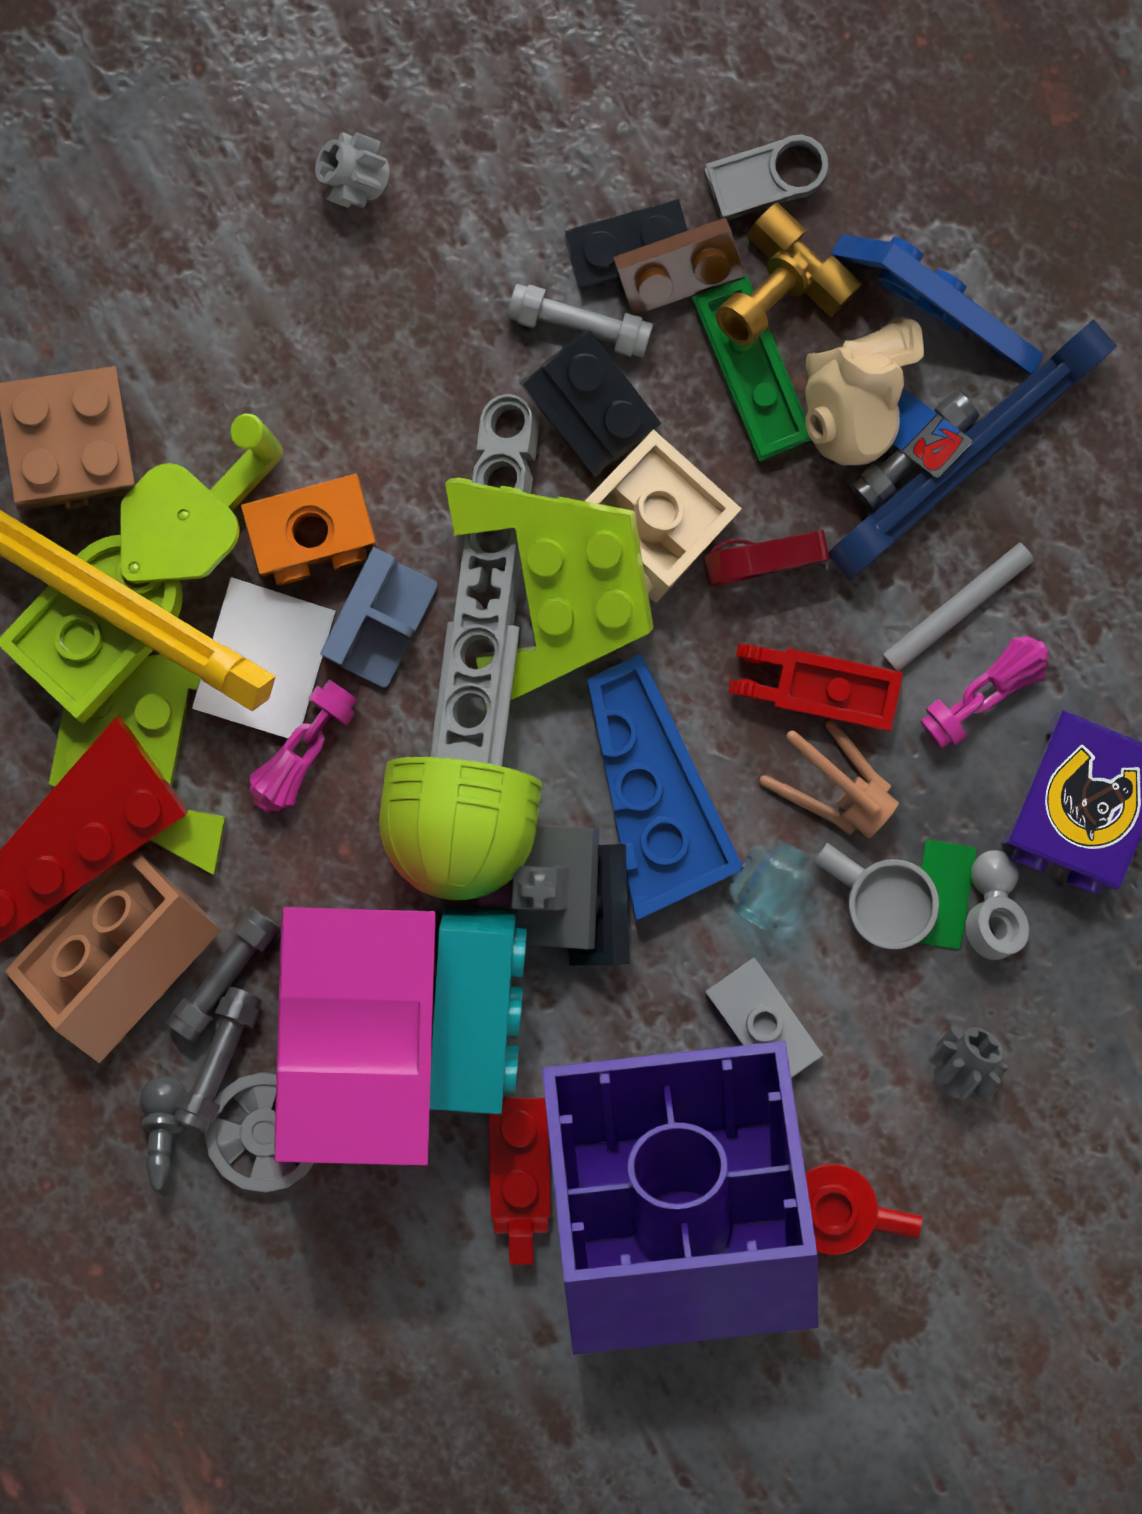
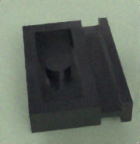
(590, 402)

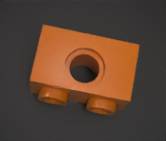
(274, 524)

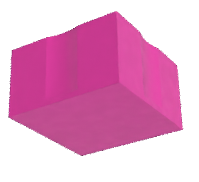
(354, 1036)

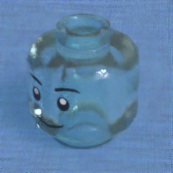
(773, 886)

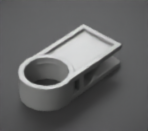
(750, 178)

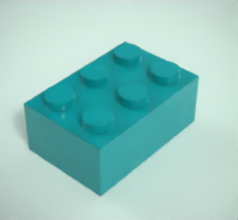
(476, 1009)

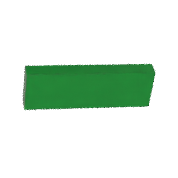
(754, 379)

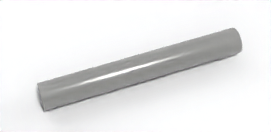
(958, 607)

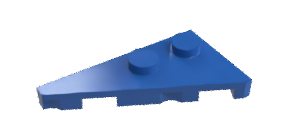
(936, 294)

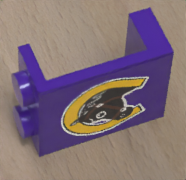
(1082, 805)

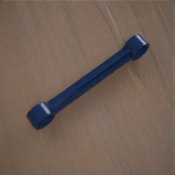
(987, 436)

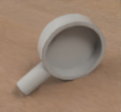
(888, 901)

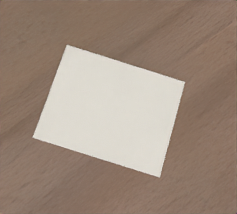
(281, 638)

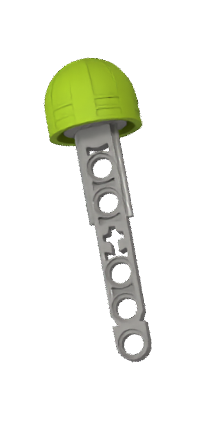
(459, 817)

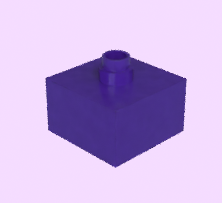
(681, 1198)

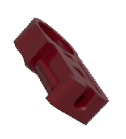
(764, 558)

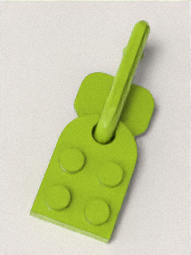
(168, 535)

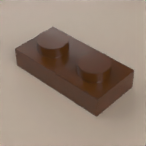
(679, 266)

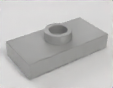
(761, 1014)

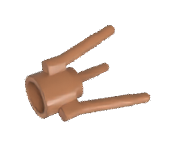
(863, 803)

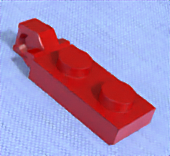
(520, 1174)

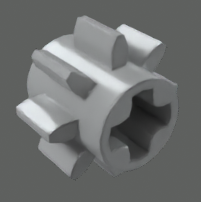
(352, 169)

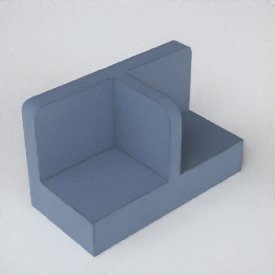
(379, 619)

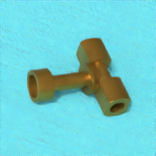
(791, 271)

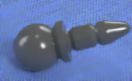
(158, 1104)

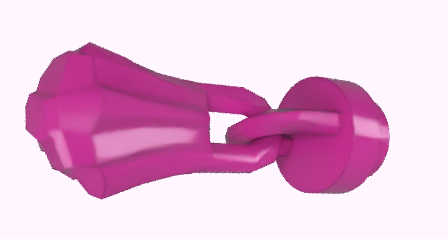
(1017, 667)
(279, 779)

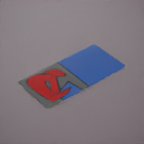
(927, 435)

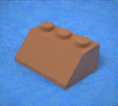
(112, 953)

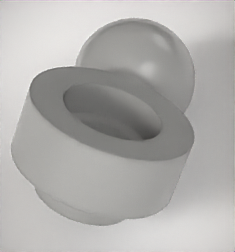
(995, 878)

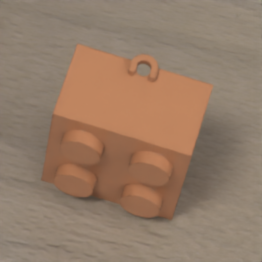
(66, 439)

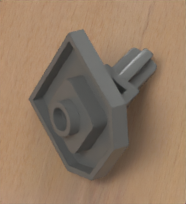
(554, 888)

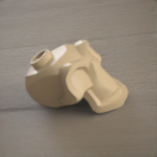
(857, 392)

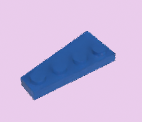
(656, 793)

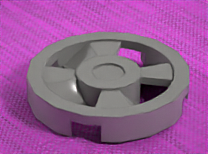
(256, 1134)

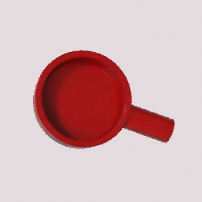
(847, 1210)

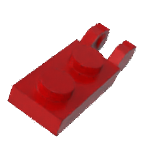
(823, 686)

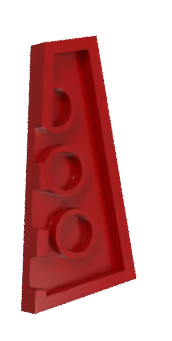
(84, 826)

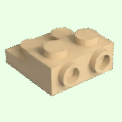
(673, 508)

